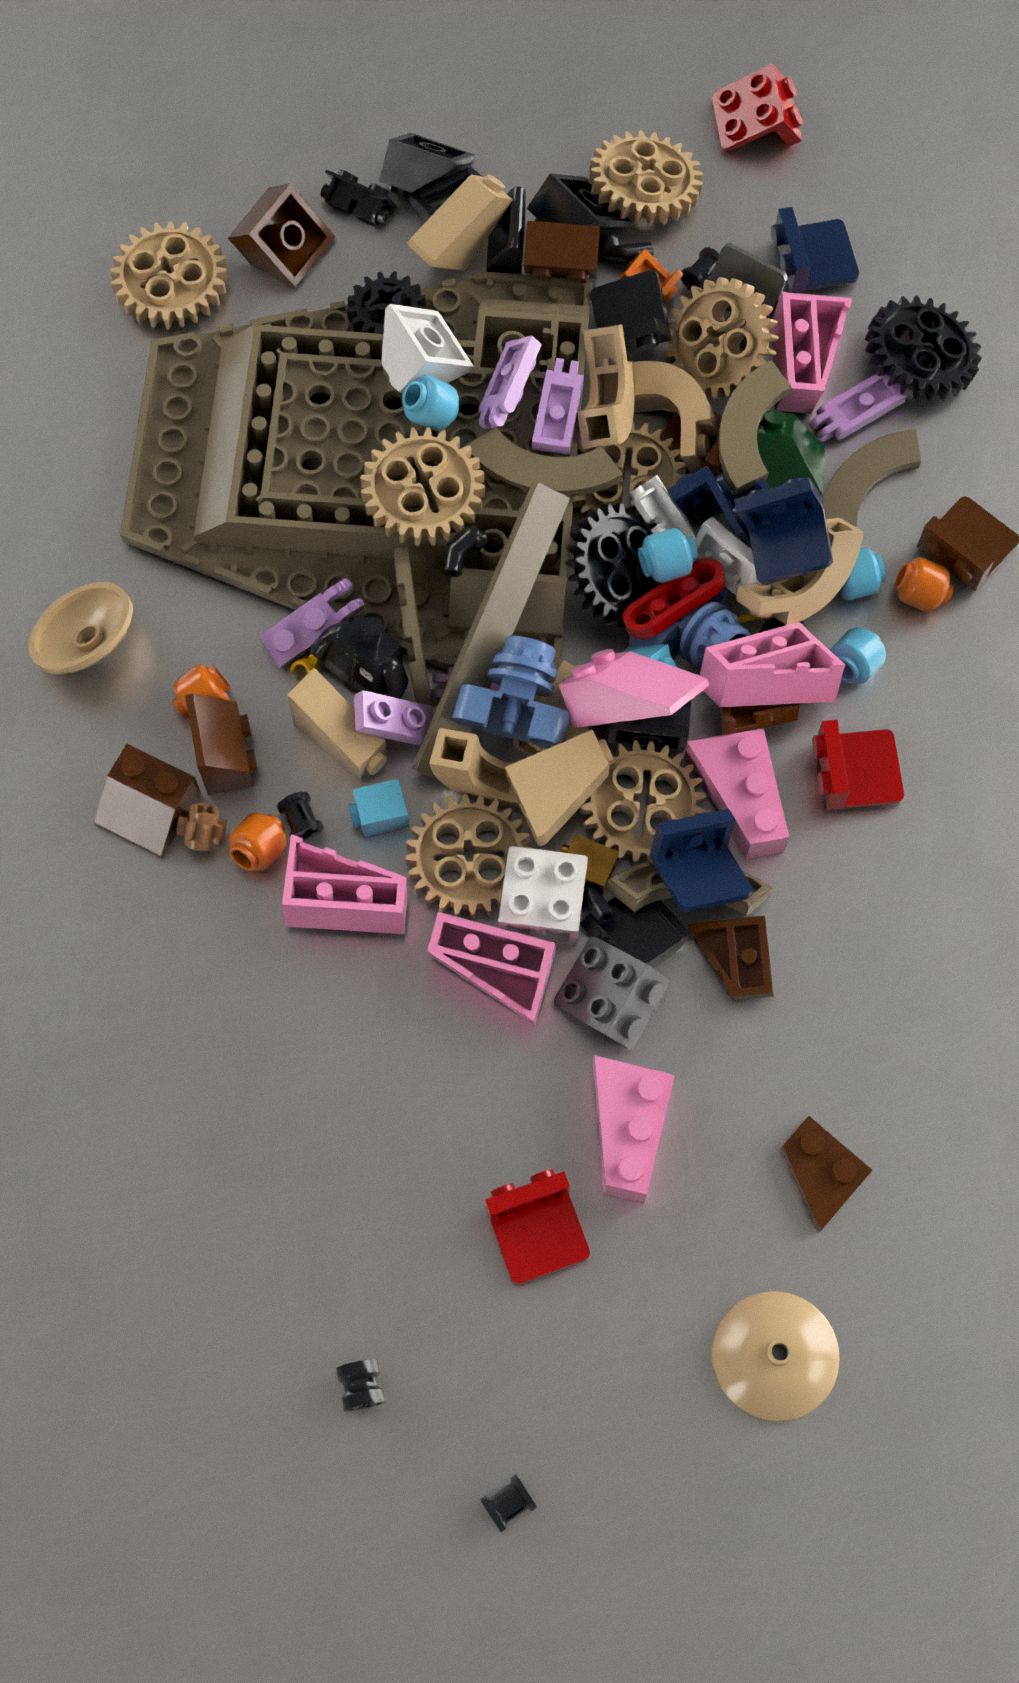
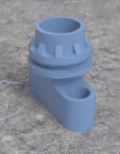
(699, 629)
(522, 672)

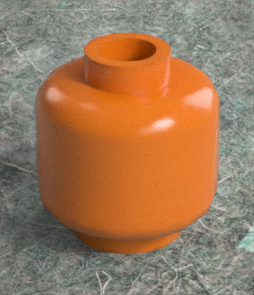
(923, 584)
(200, 681)
(257, 841)

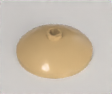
(80, 628)
(752, 1375)

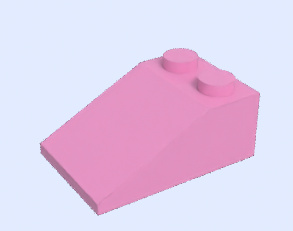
(626, 689)

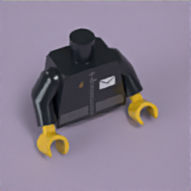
(359, 656)

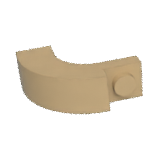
(674, 390)
(611, 396)
(808, 593)
(470, 770)

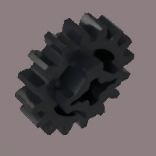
(376, 297)

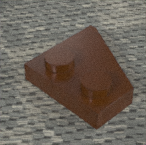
(747, 718)
(738, 954)
(823, 1170)

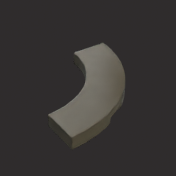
(740, 424)
(867, 467)
(566, 475)
(411, 625)
(644, 885)

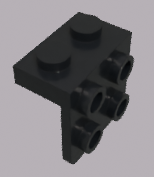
(638, 306)

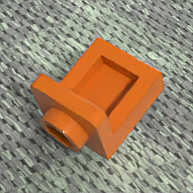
(645, 261)

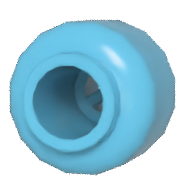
(430, 403)
(667, 555)
(865, 576)
(861, 654)

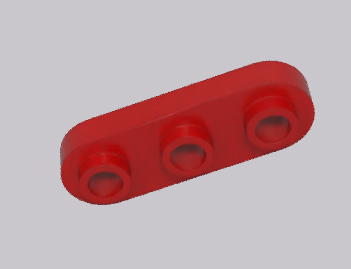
(688, 592)

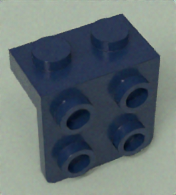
(813, 253)
(704, 496)
(786, 530)
(697, 862)

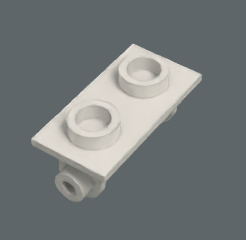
(658, 507)

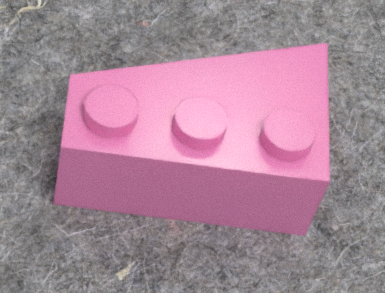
(806, 345)
(772, 669)
(741, 778)
(341, 893)
(495, 960)
(630, 1123)

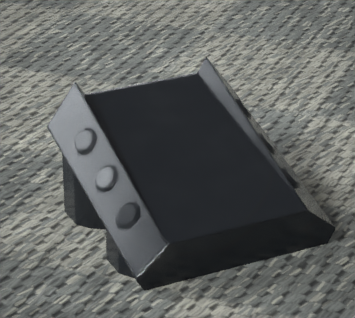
(647, 934)

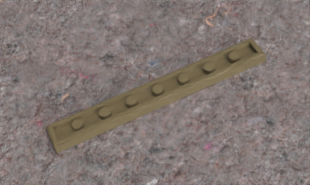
(499, 607)

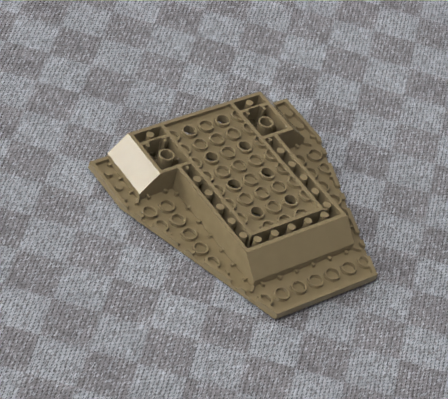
(234, 421)

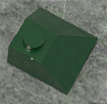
(789, 450)

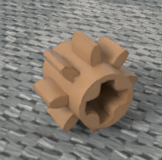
(201, 827)

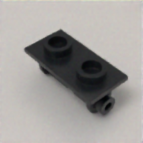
(345, 189)

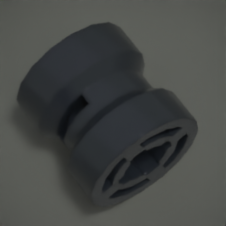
(364, 1394)

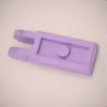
(301, 628)

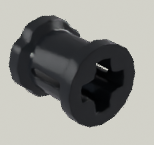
(701, 269)
(300, 815)
(508, 1503)

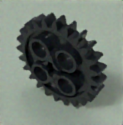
(923, 348)
(609, 562)

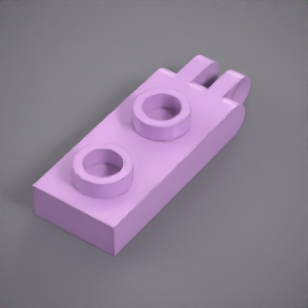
(508, 381)
(857, 407)
(558, 409)
(391, 717)

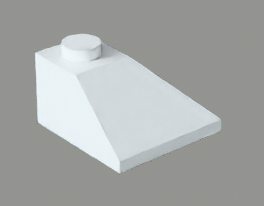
(419, 345)

